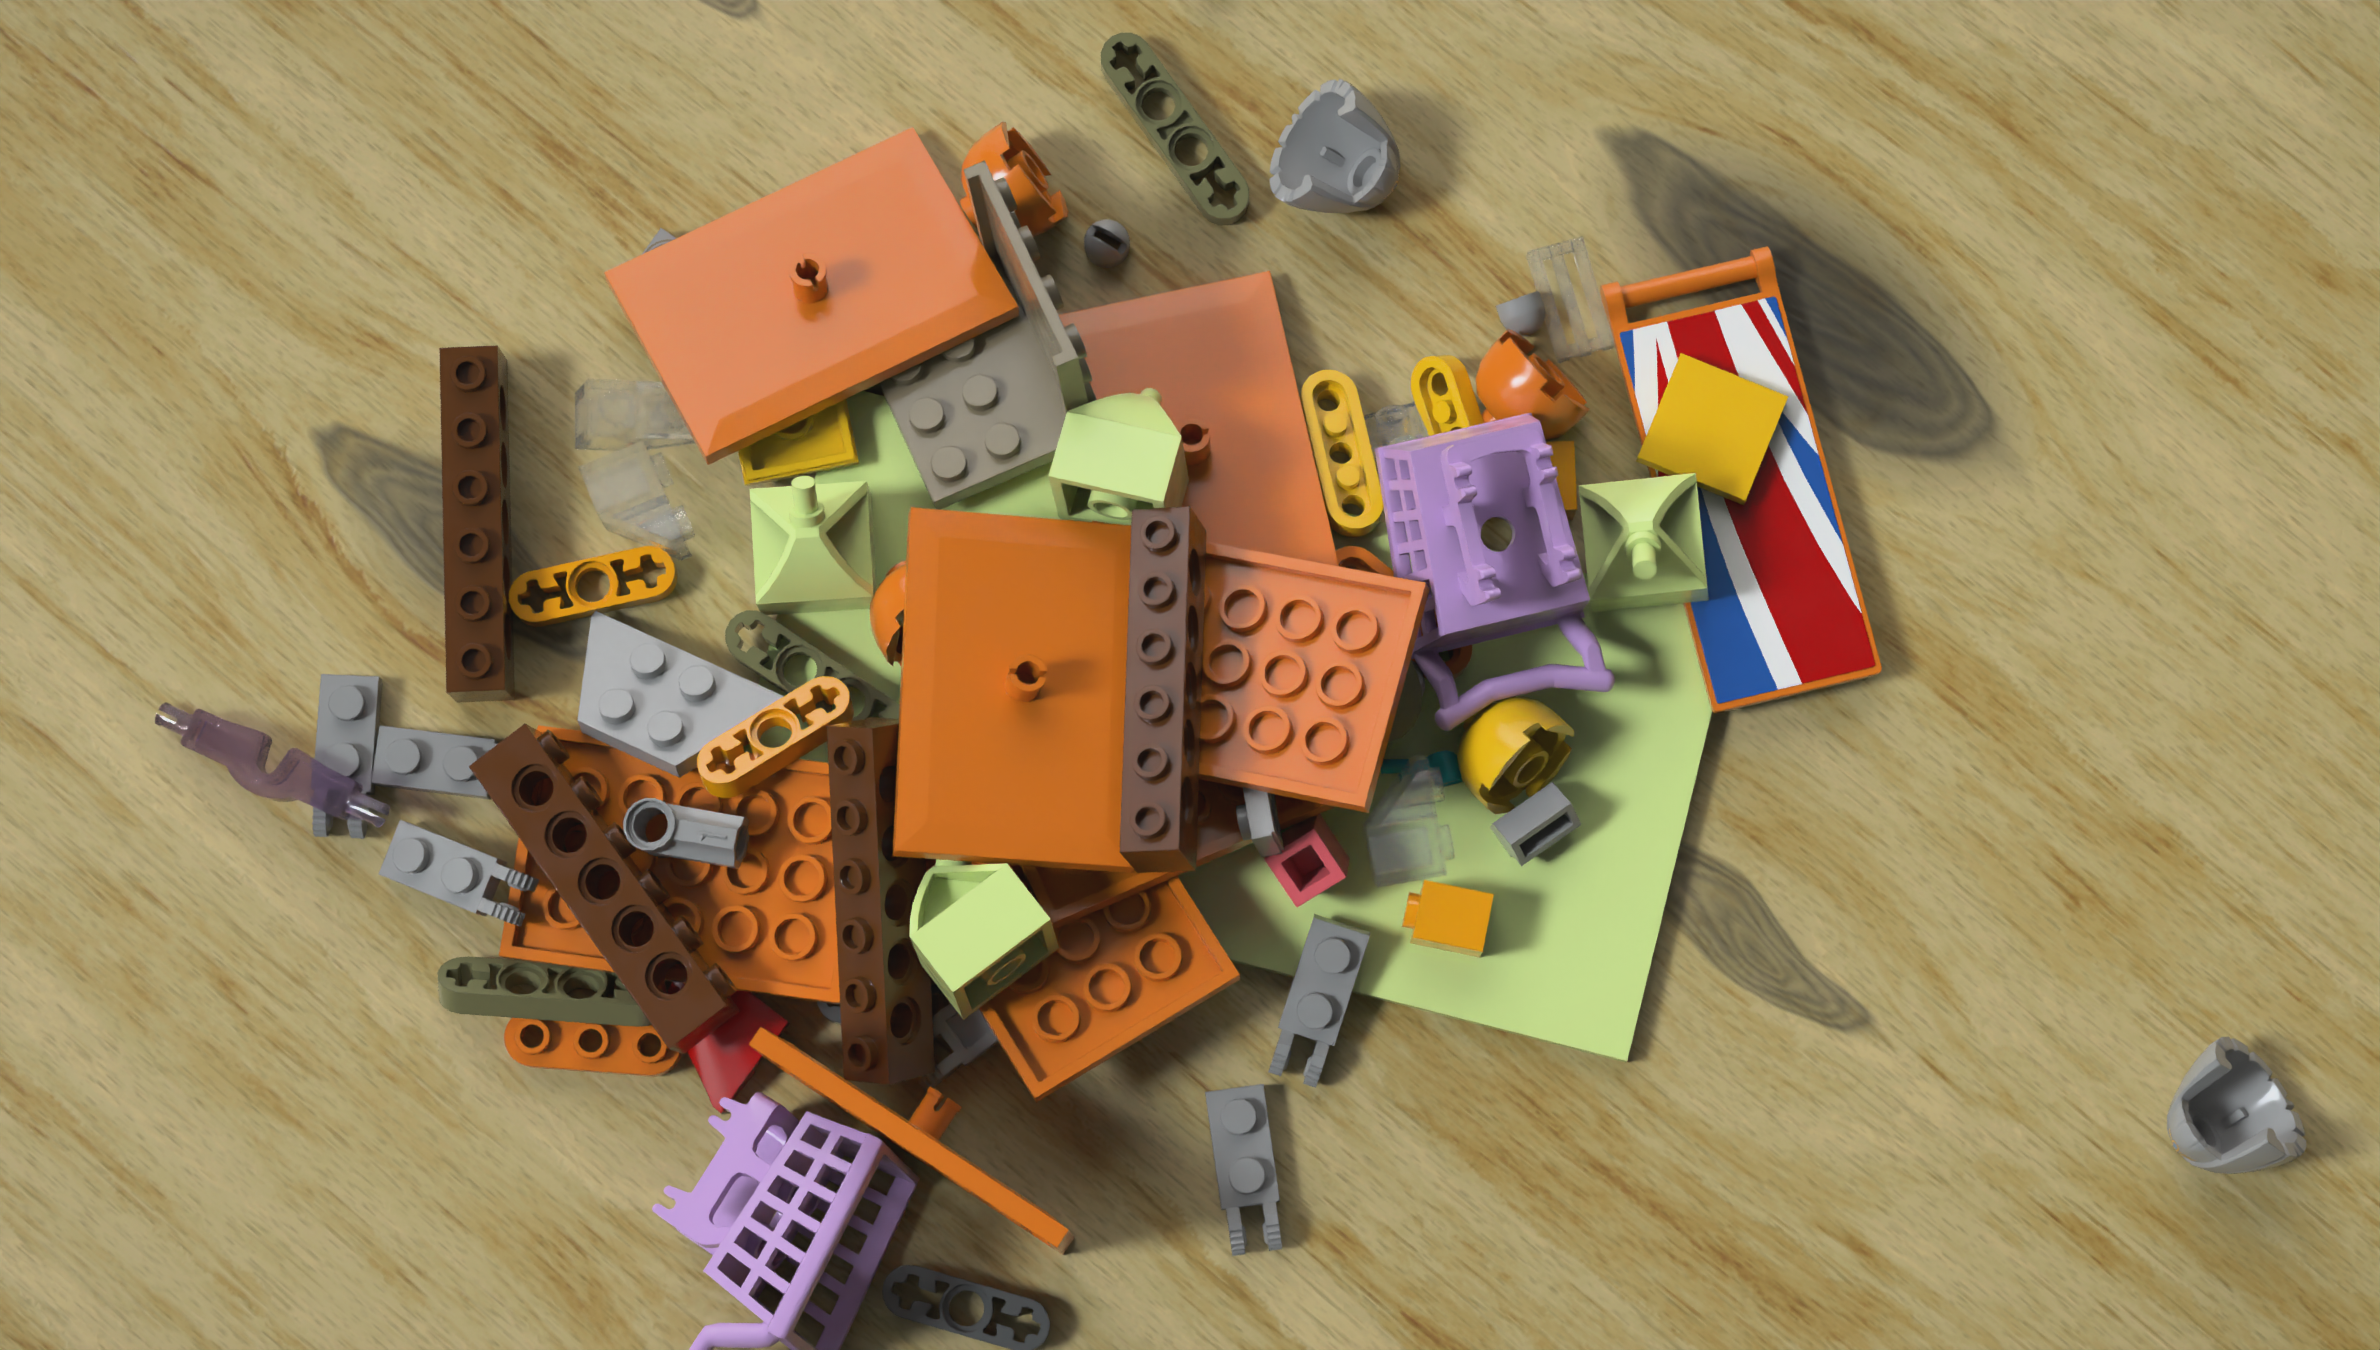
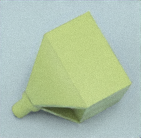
(1118, 459)
(1643, 542)
(813, 547)
(977, 930)

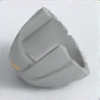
(1335, 153)
(2233, 1113)

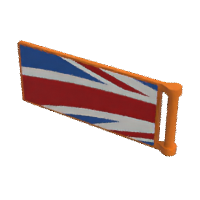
(1779, 567)

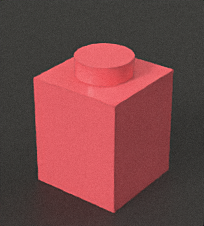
(1309, 860)

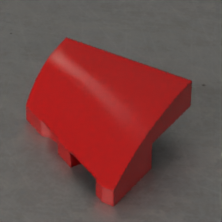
(725, 1057)

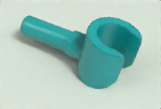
(1445, 760)

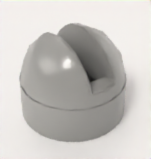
(1102, 253)
(1522, 314)

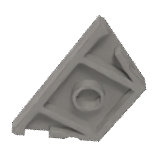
(658, 697)

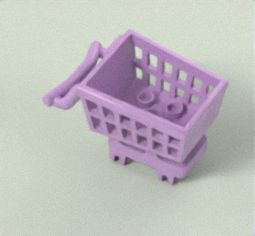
(1440, 497)
(783, 1167)

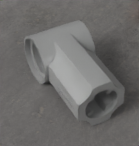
(690, 833)

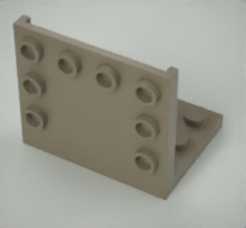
(1003, 395)

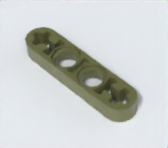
(1178, 126)
(826, 666)
(546, 1002)

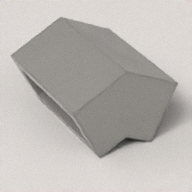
(1536, 824)

